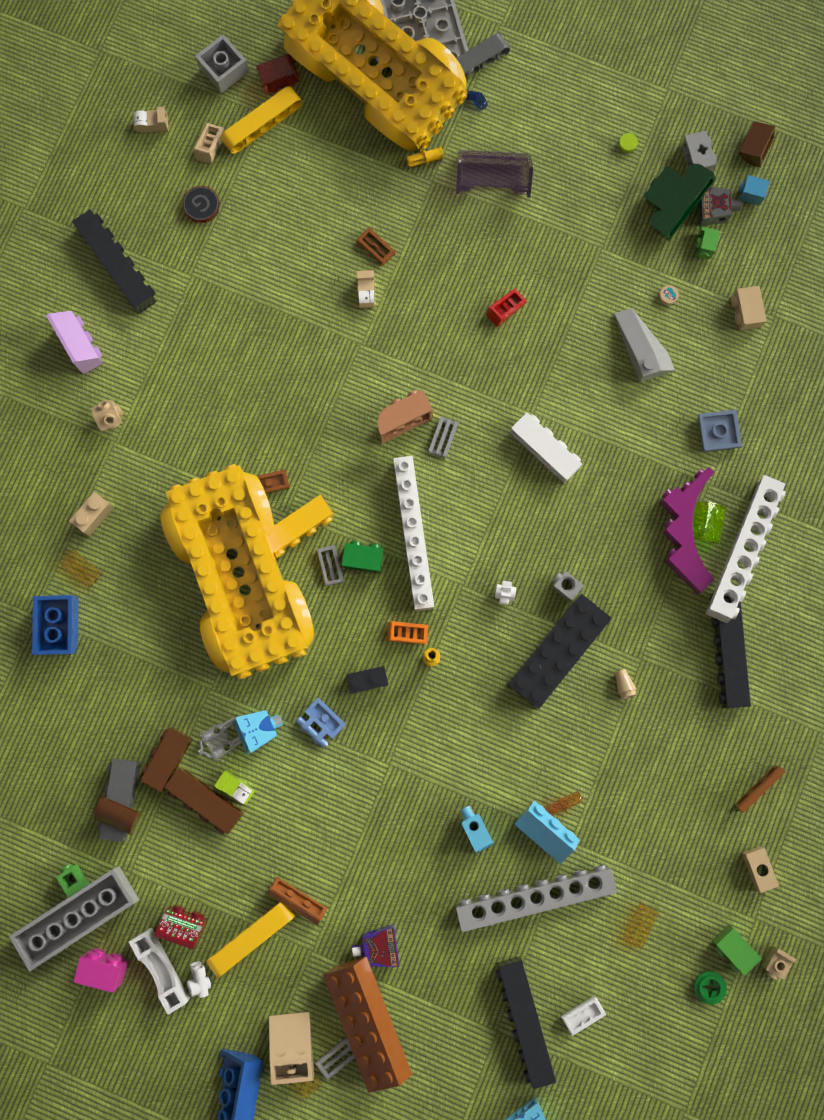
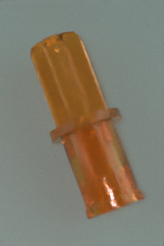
(563, 803)

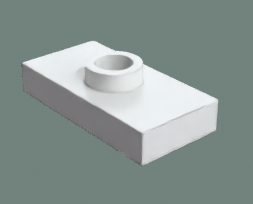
(583, 1015)

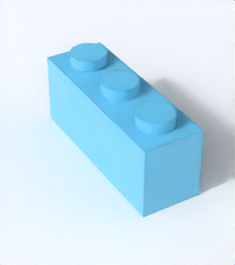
(547, 832)

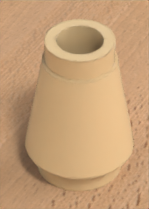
(625, 686)

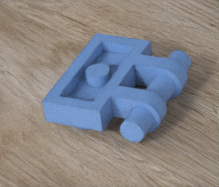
(325, 718)

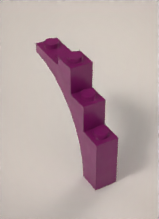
(685, 559)

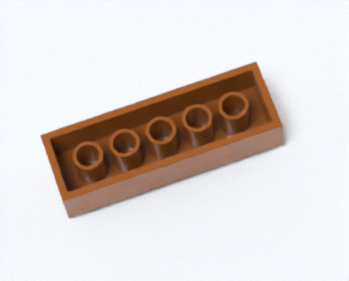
(367, 1025)

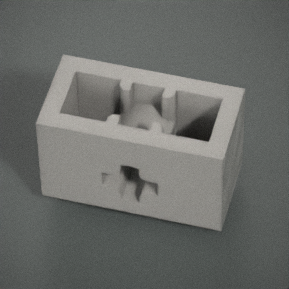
(698, 150)

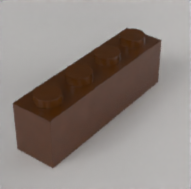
(204, 800)

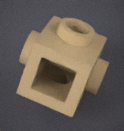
(107, 415)

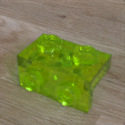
(708, 522)

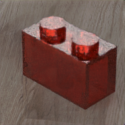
(277, 73)

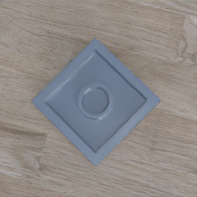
(719, 430)

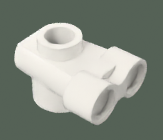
(200, 983)

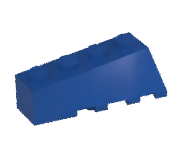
(239, 1085)

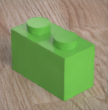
(736, 950)

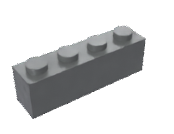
(122, 790)

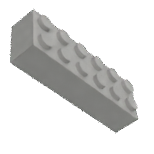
(74, 918)

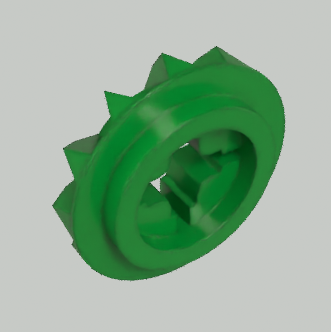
(715, 995)

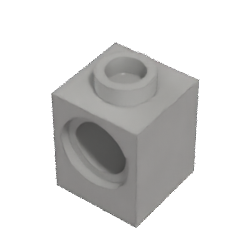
(576, 586)

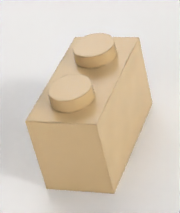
(748, 308)
(91, 514)

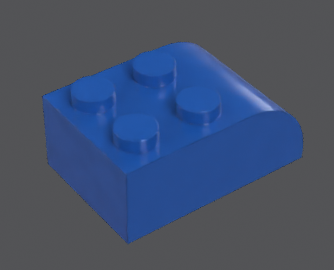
(55, 624)

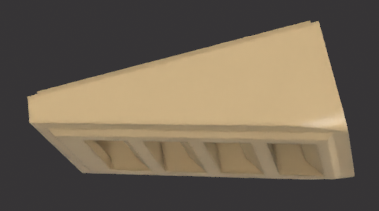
(204, 153)

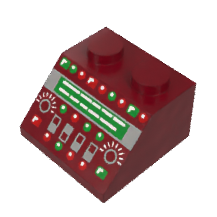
(181, 926)

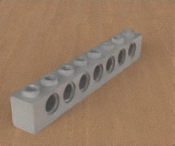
(604, 887)

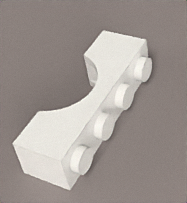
(169, 987)

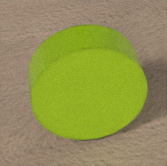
(628, 143)

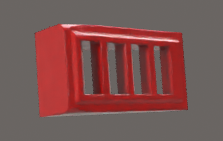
(496, 314)

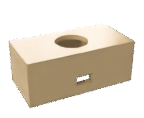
(753, 859)

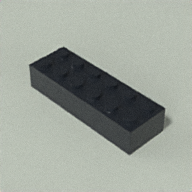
(559, 651)

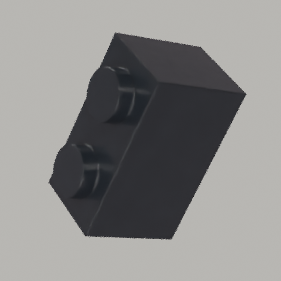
(367, 680)

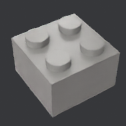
(222, 63)

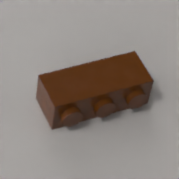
(166, 758)

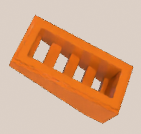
(390, 632)

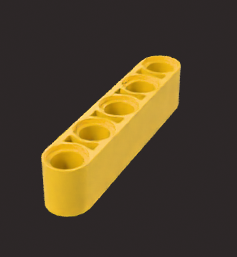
(261, 120)
(250, 939)

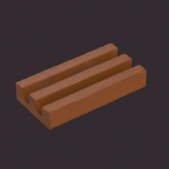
(359, 240)

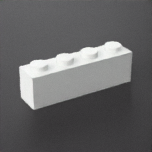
(546, 447)

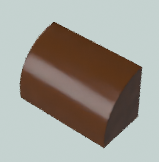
(757, 143)
(116, 815)

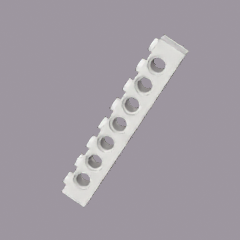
(774, 491)
(413, 533)

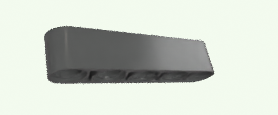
(483, 54)

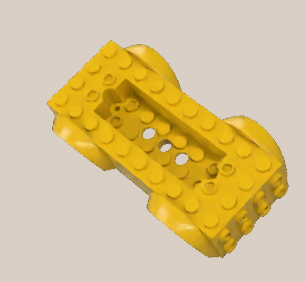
(424, 77)
(200, 527)

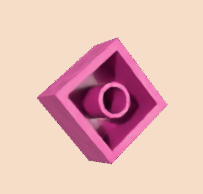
(101, 970)

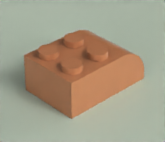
(404, 415)

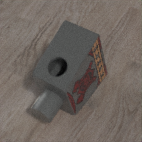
(717, 206)

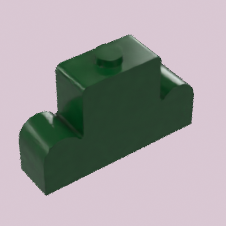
(676, 197)

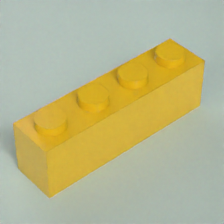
(299, 524)

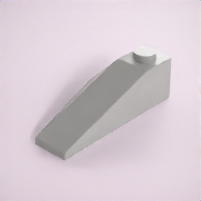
(643, 348)

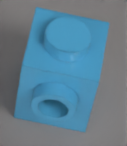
(753, 190)

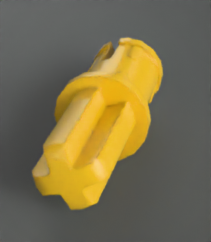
(425, 157)

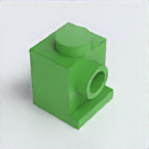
(707, 242)
(69, 886)

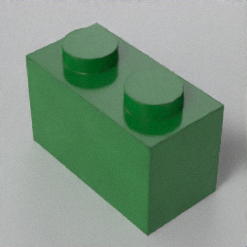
(363, 557)

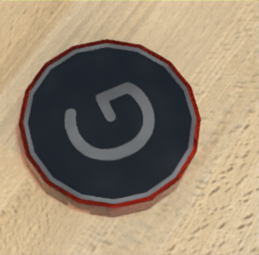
(201, 204)

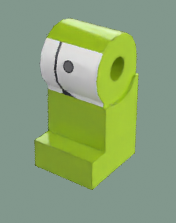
(234, 787)

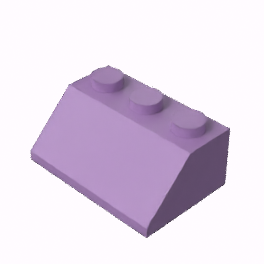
(76, 340)

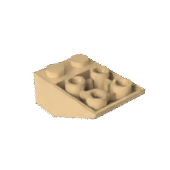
(290, 1048)

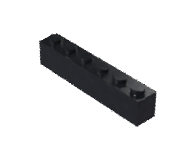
(114, 261)
(731, 661)
(526, 1022)

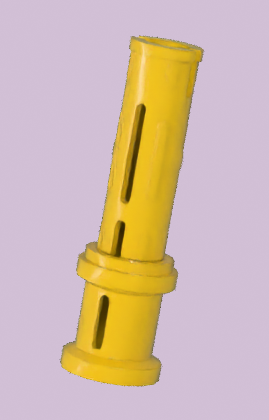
(428, 661)

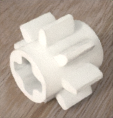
(505, 592)

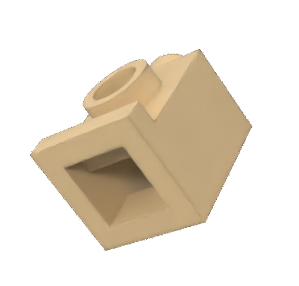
(773, 958)

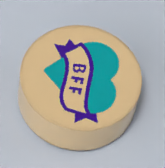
(668, 295)

